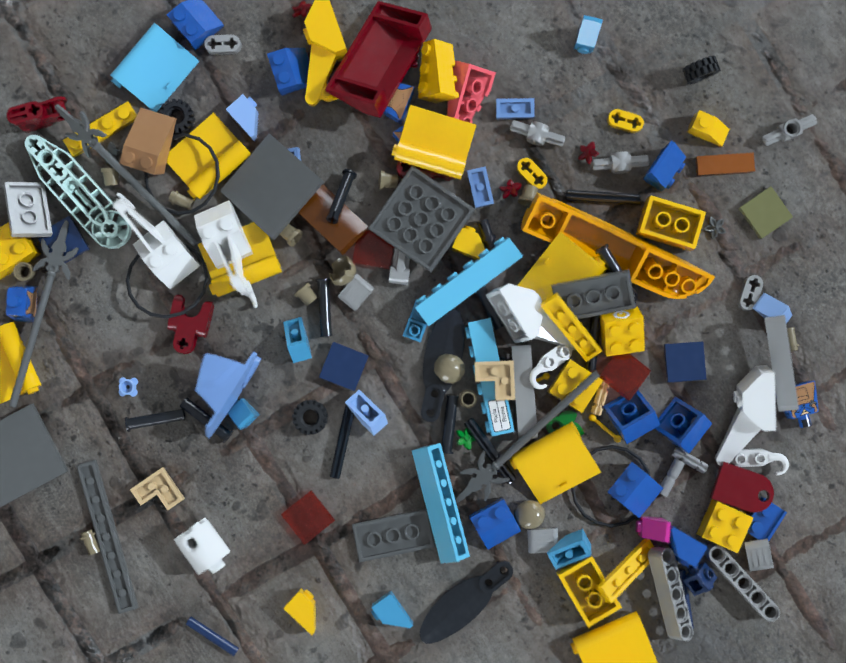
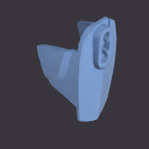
(222, 383)

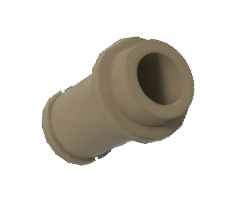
(181, 200)
(792, 339)
(90, 542)

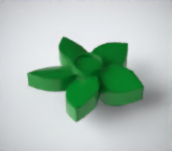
(465, 439)

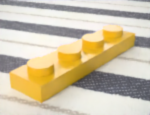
(109, 124)
(571, 327)
(626, 571)

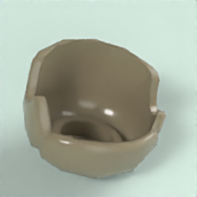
(343, 271)
(449, 368)
(530, 514)

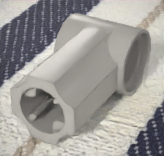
(400, 270)

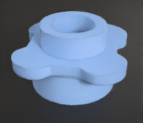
(123, 382)

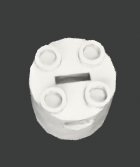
(203, 547)

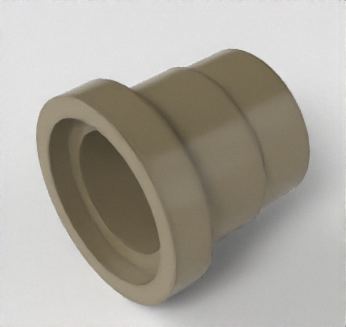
(110, 176)
(387, 180)
(527, 195)
(291, 235)
(19, 269)
(306, 294)
(460, 399)

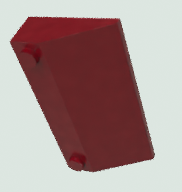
(379, 58)

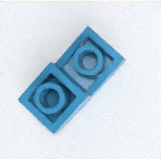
(415, 326)

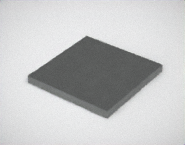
(271, 186)
(421, 219)
(26, 455)

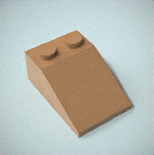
(149, 142)

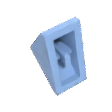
(769, 306)

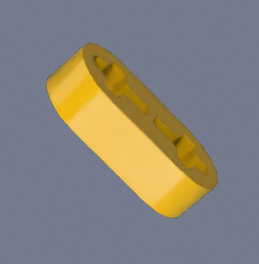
(624, 125)
(535, 170)

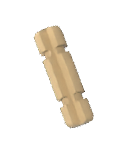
(600, 399)

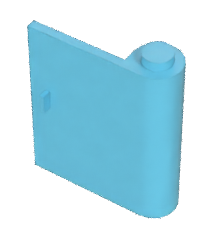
(154, 68)

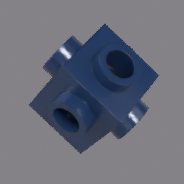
(700, 579)

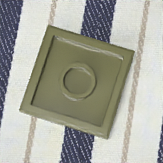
(765, 212)

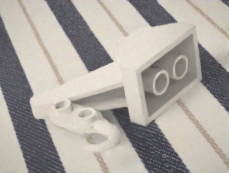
(226, 243)
(159, 247)
(525, 320)
(755, 412)

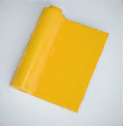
(434, 142)
(194, 161)
(561, 263)
(256, 267)
(10, 359)
(555, 463)
(615, 642)

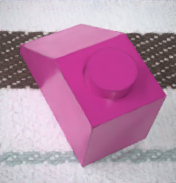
(653, 528)

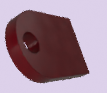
(741, 488)

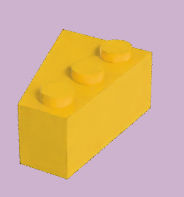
(436, 72)

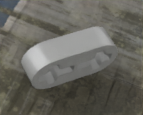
(223, 49)
(745, 292)

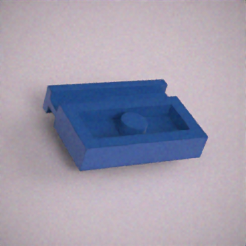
(766, 521)

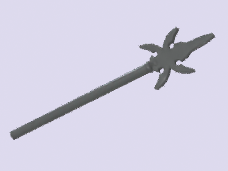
(87, 140)
(55, 260)
(485, 475)

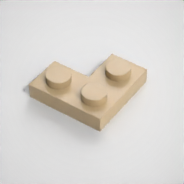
(502, 373)
(160, 485)

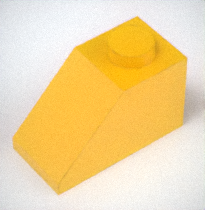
(708, 128)
(468, 243)
(303, 610)

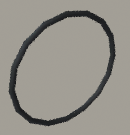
(215, 184)
(174, 314)
(574, 494)

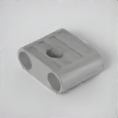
(356, 292)
(542, 539)
(759, 555)

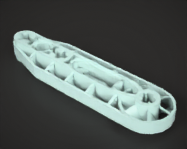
(70, 183)

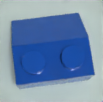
(195, 21)
(290, 69)
(665, 166)
(632, 417)
(683, 424)
(635, 490)
(495, 523)
(685, 548)

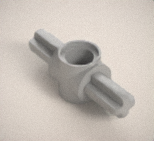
(796, 125)
(537, 133)
(620, 162)

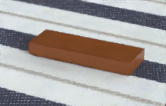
(725, 164)

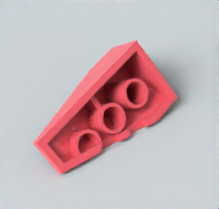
(472, 86)

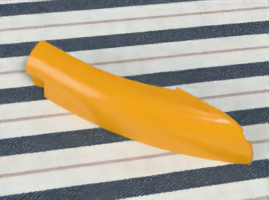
(647, 263)

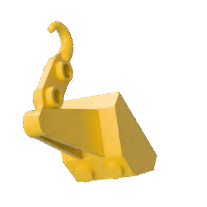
(326, 48)

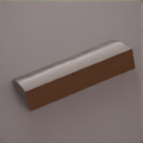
(339, 235)

